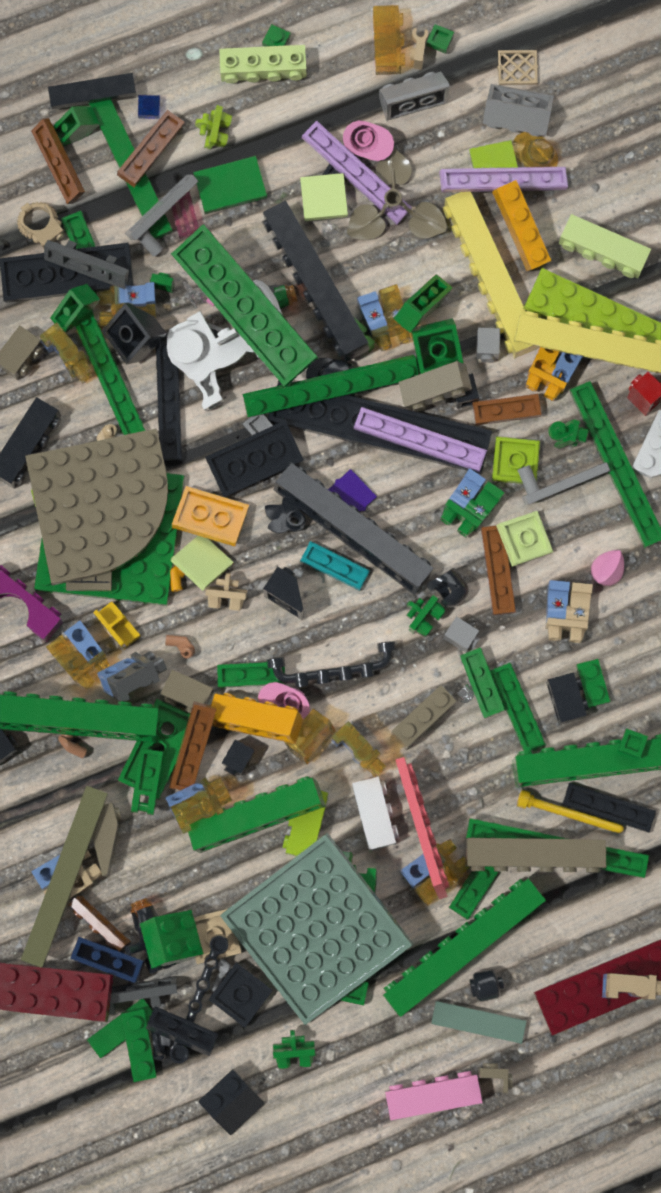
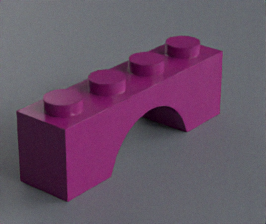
(41, 620)

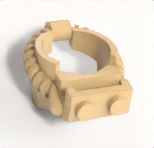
(51, 232)

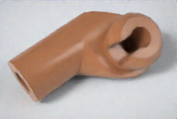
(182, 643)
(72, 747)

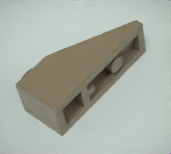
(106, 836)

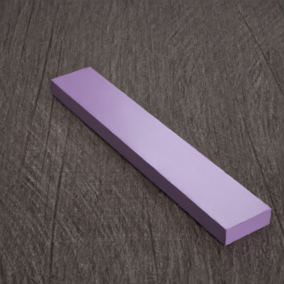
(353, 169)
(492, 178)
(420, 439)

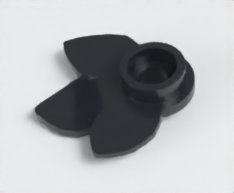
(281, 517)

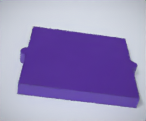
(353, 491)

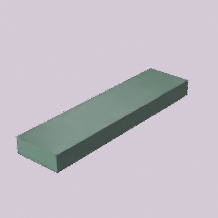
(478, 1022)

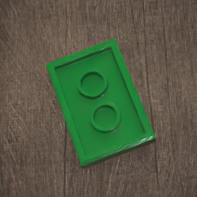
(230, 185)

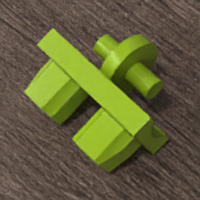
(217, 119)

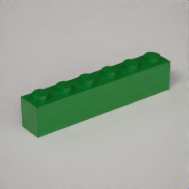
(256, 815)

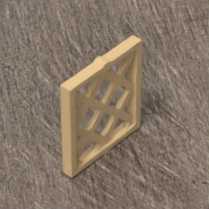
(515, 53)

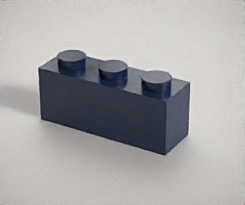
(107, 960)

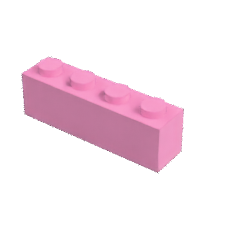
(433, 1096)

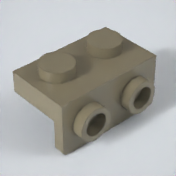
(491, 1070)

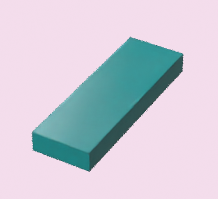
(335, 566)

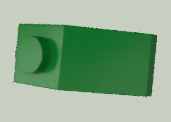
(76, 124)
(75, 307)

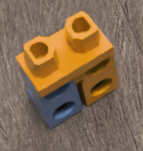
(552, 374)

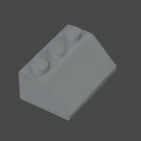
(414, 95)
(518, 110)

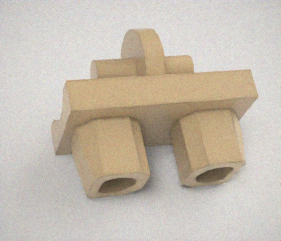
(216, 593)

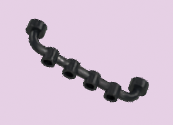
(323, 675)
(218, 945)

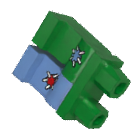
(466, 509)

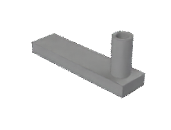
(140, 228)
(535, 494)

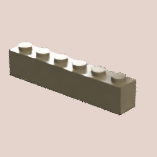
(535, 853)

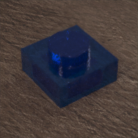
(149, 106)

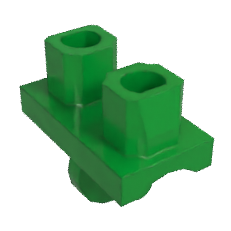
(567, 433)
(419, 624)
(294, 1047)

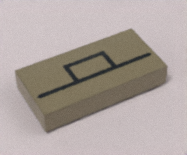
(97, 583)

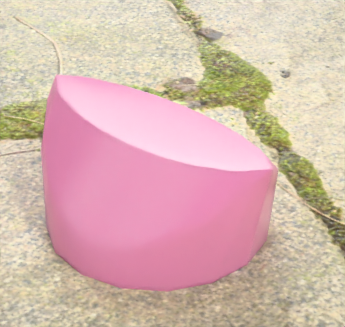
(608, 568)

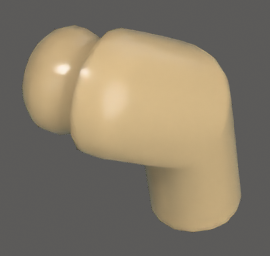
(107, 431)

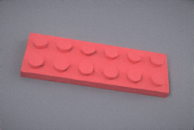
(423, 829)

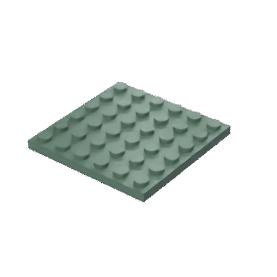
(316, 929)

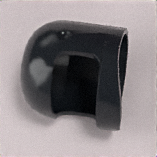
(455, 582)

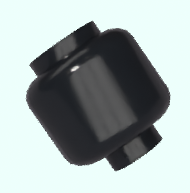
(486, 985)

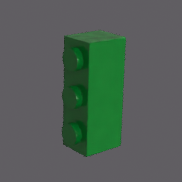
(423, 303)

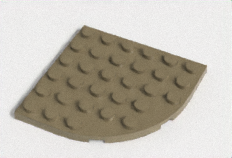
(98, 503)

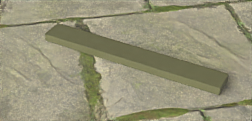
(64, 877)

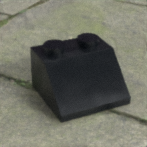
(133, 333)
(284, 591)
(231, 1102)

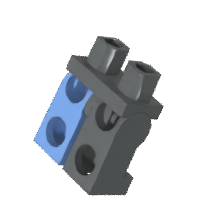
(131, 674)

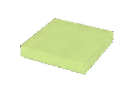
(324, 197)
(524, 538)
(202, 562)

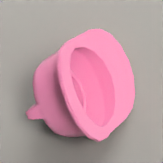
(368, 140)
(284, 696)

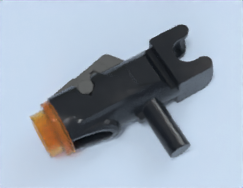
(141, 912)

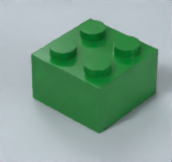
(436, 345)
(171, 939)

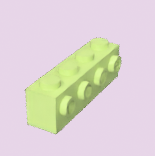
(262, 63)
(604, 246)

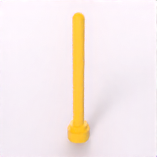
(527, 800)

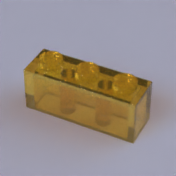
(388, 40)

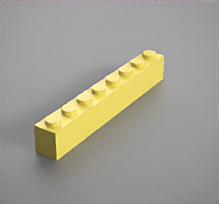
(488, 267)
(589, 342)

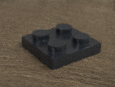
(240, 995)

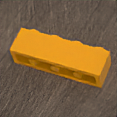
(521, 225)
(257, 718)

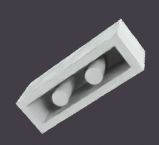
(375, 813)

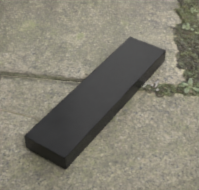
(92, 91)
(608, 808)

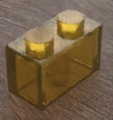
(312, 736)

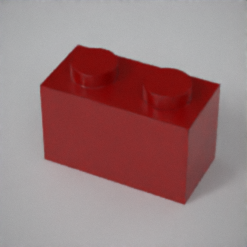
(645, 393)

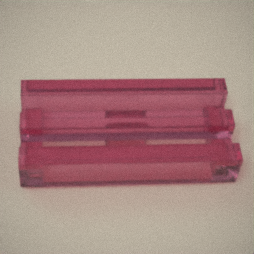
(187, 196)

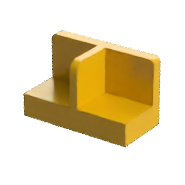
(117, 625)

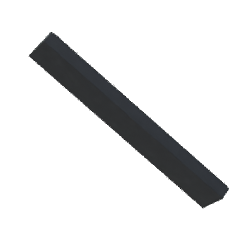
(168, 404)

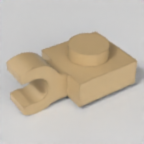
(417, 53)

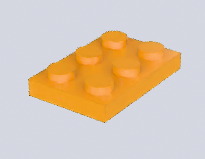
(210, 516)

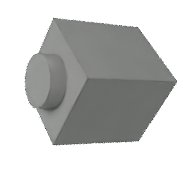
(488, 344)
(462, 635)

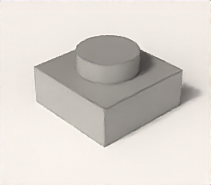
(256, 424)

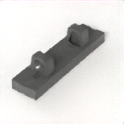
(86, 264)
(149, 989)

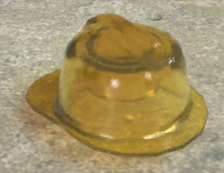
(534, 151)

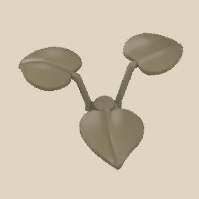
(367, 222)

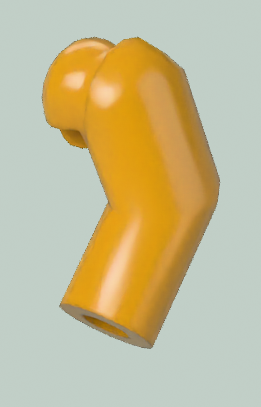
(175, 579)

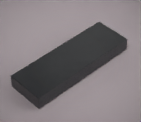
(182, 1031)

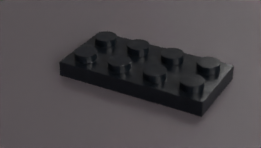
(254, 458)

